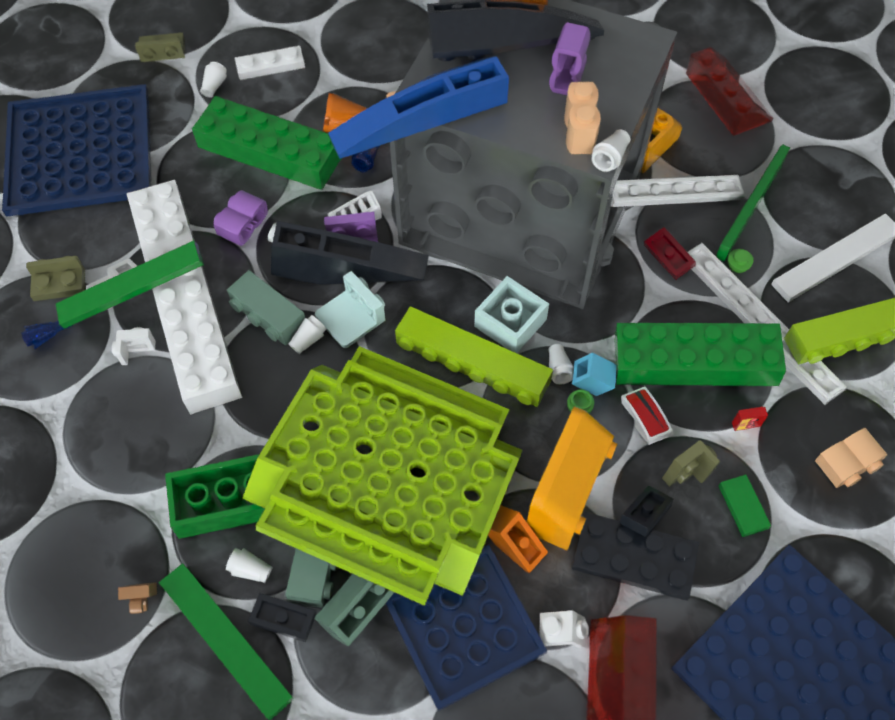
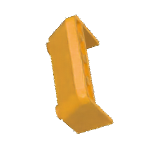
(667, 132)
(569, 479)

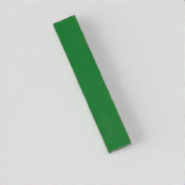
(752, 203)
(129, 284)
(226, 642)

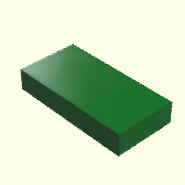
(744, 505)

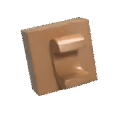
(138, 596)

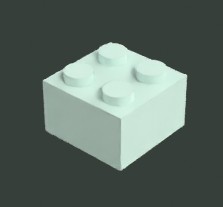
(511, 315)

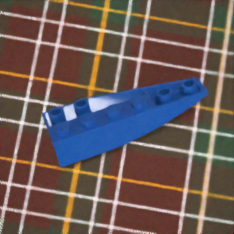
(425, 106)

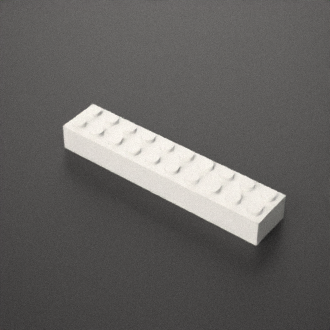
(184, 303)

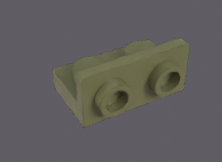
(161, 47)
(56, 278)
(697, 461)

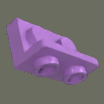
(357, 225)

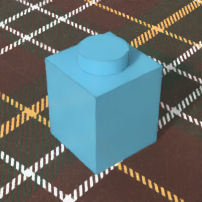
(594, 374)

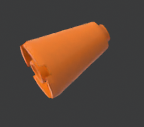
(339, 111)

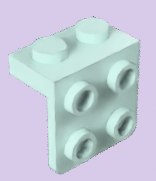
(352, 312)

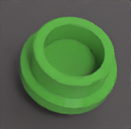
(739, 260)
(580, 399)

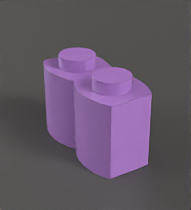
(569, 57)
(240, 217)

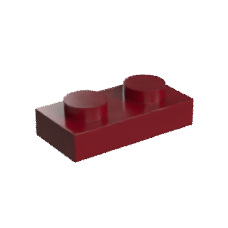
(669, 253)

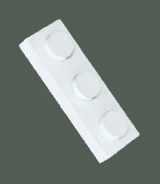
(269, 62)

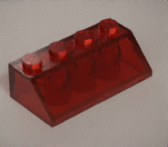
(726, 91)
(622, 668)

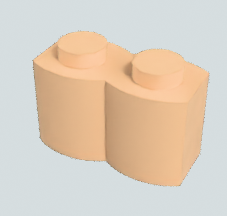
(582, 117)
(851, 458)

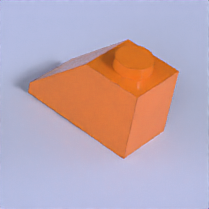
(516, 539)

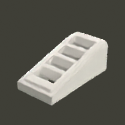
(359, 203)

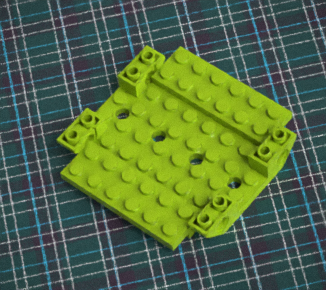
(368, 507)

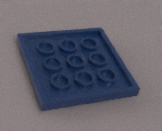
(467, 638)

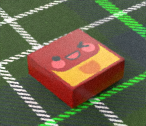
(749, 418)

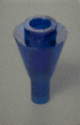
(38, 334)

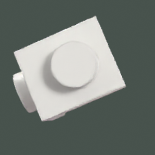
(132, 341)
(563, 629)

